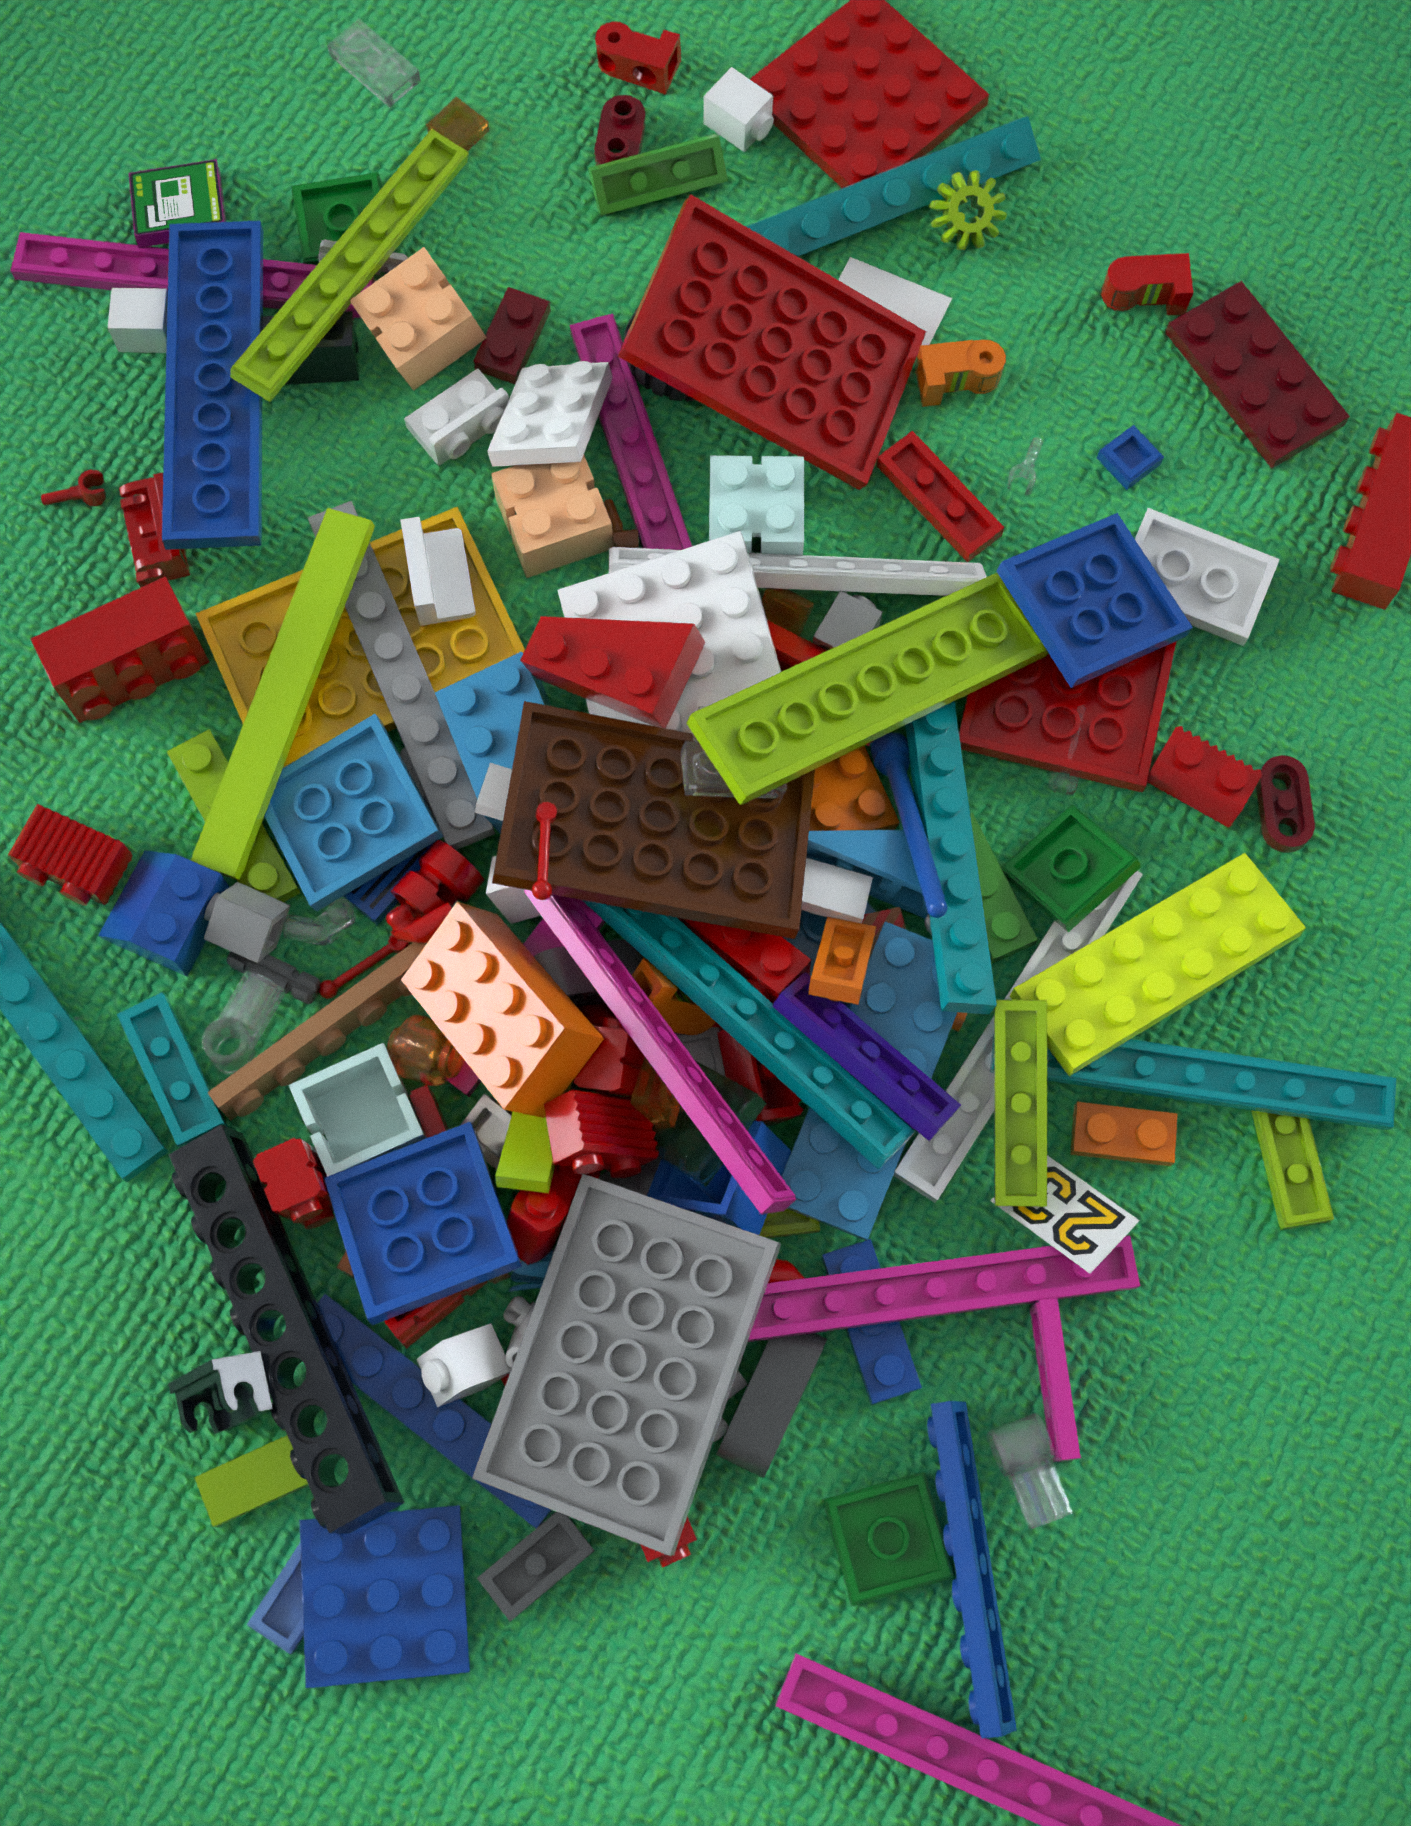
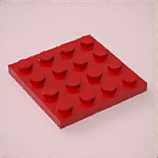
(867, 92)
(1035, 715)

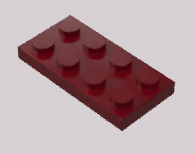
(1257, 374)

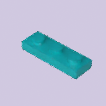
(171, 1069)

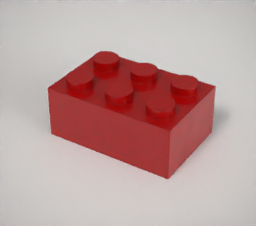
(120, 651)

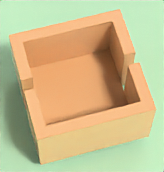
(418, 318)
(556, 514)

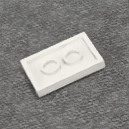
(550, 414)
(1208, 575)

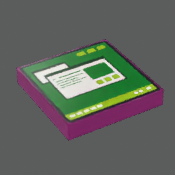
(174, 197)

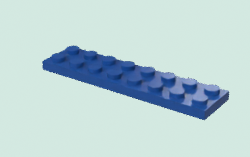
(210, 418)

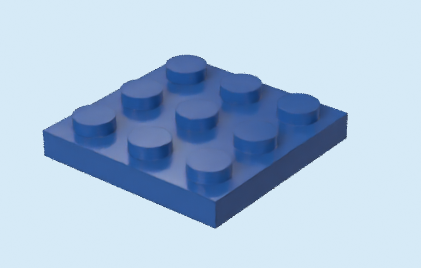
(1094, 599)
(422, 1223)
(384, 1599)

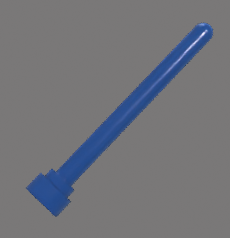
(892, 759)

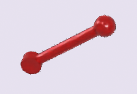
(546, 815)
(329, 988)

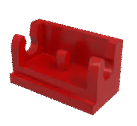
(144, 531)

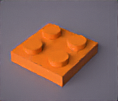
(850, 796)

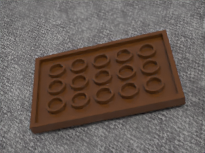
(634, 835)

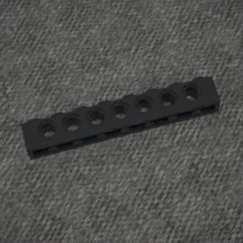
(306, 1339)

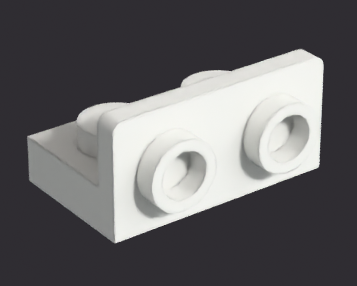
(458, 417)

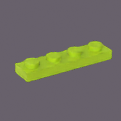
(201, 770)
(1020, 1103)

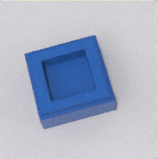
(1130, 457)

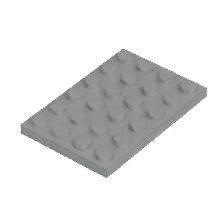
(627, 1363)

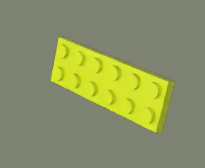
(1160, 962)

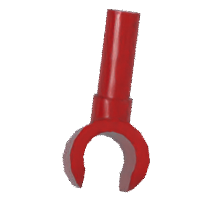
(90, 497)

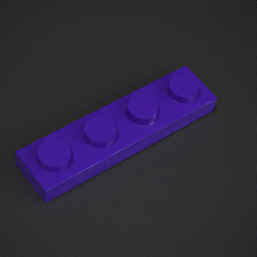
(868, 1058)

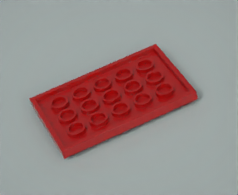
(773, 343)

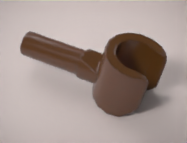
(620, 537)

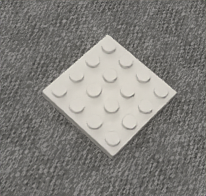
(699, 586)

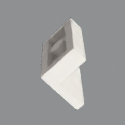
(437, 573)

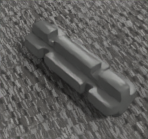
(302, 986)

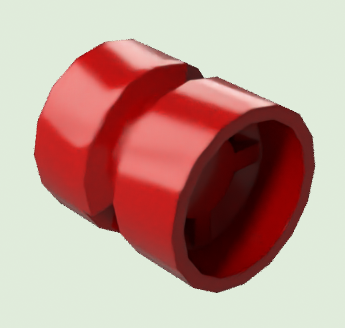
(442, 878)

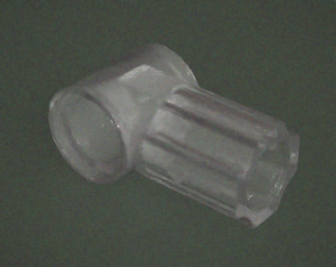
(242, 1018)
(1026, 1457)

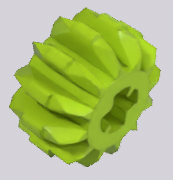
(979, 200)

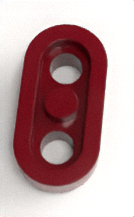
(620, 131)
(1285, 806)

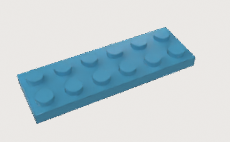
(904, 1008)

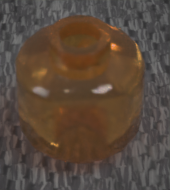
(423, 1052)

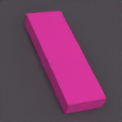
(1054, 1379)

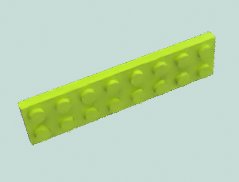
(865, 688)

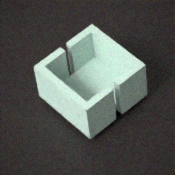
(758, 501)
(358, 1109)

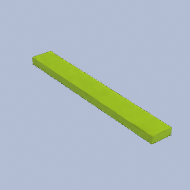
(348, 266)
(283, 693)

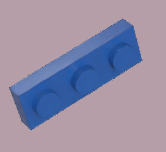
(878, 1348)

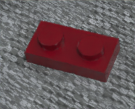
(512, 335)

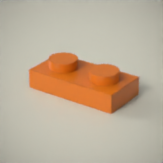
(842, 960)
(1124, 1134)

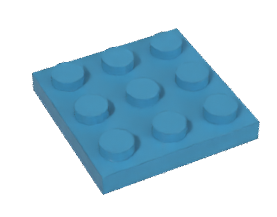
(348, 813)

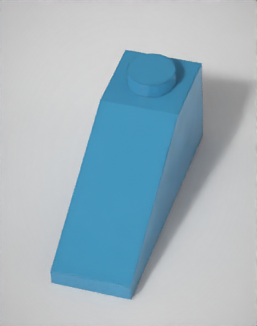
(877, 855)

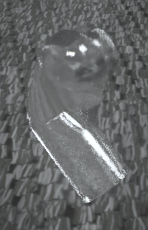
(324, 929)

